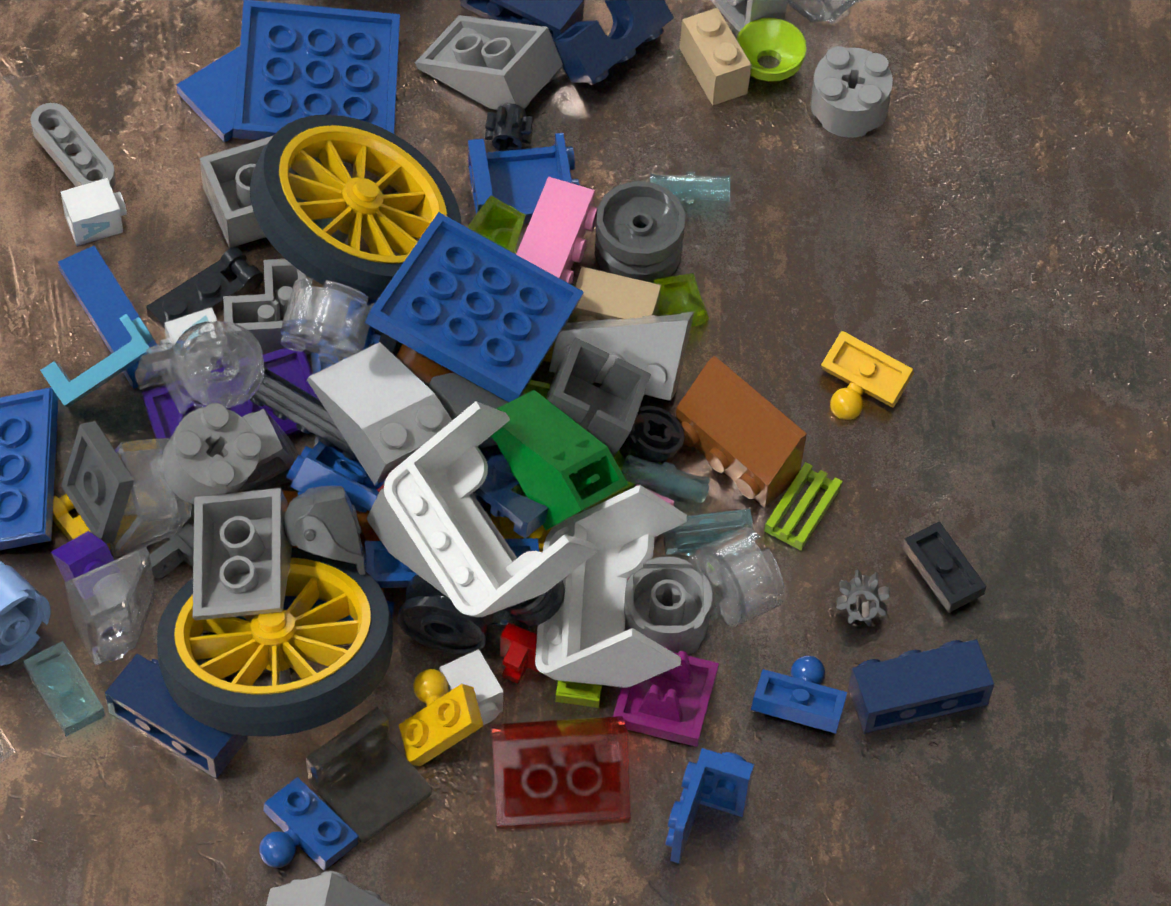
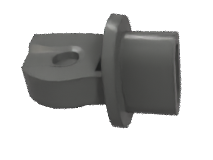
(177, 549)

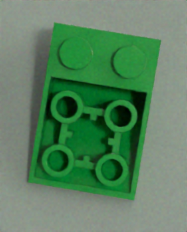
(556, 458)

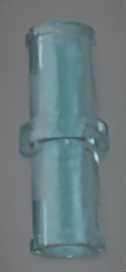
(695, 187)
(665, 479)

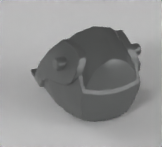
(326, 525)

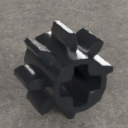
(509, 127)

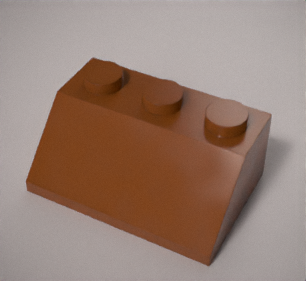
(741, 433)

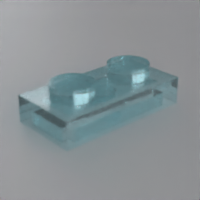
(704, 529)
(64, 688)

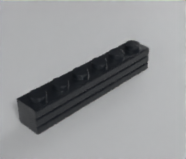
(302, 408)

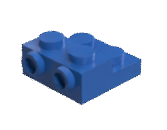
(331, 468)

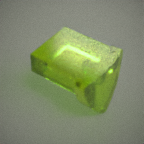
(682, 295)

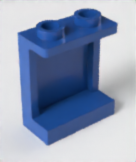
(517, 175)

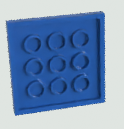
(314, 63)
(474, 308)

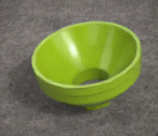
(775, 39)

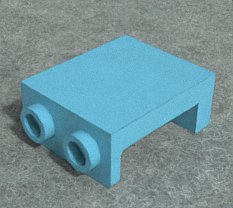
(74, 390)

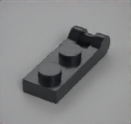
(207, 289)

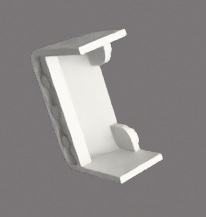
(435, 508)
(588, 632)

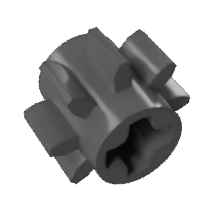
(869, 587)

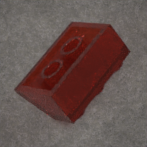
(560, 771)

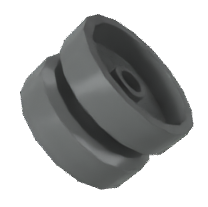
(639, 231)

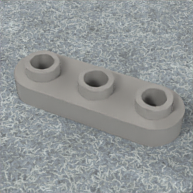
(67, 139)

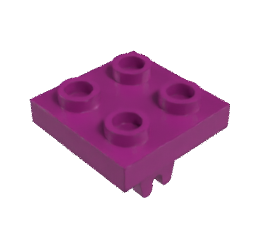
(671, 702)

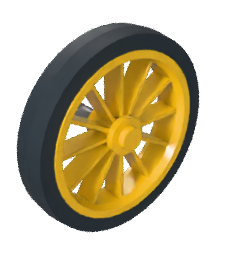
(352, 203)
(276, 644)

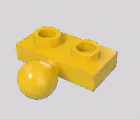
(866, 372)
(443, 721)

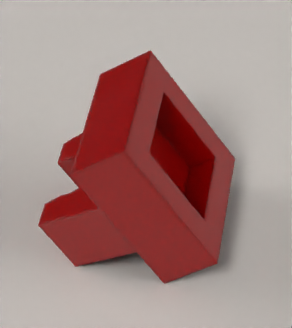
(518, 650)

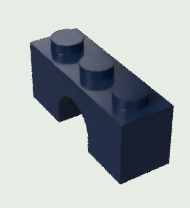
(590, 52)

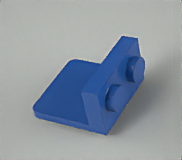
(716, 782)

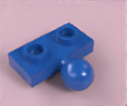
(800, 696)
(306, 824)

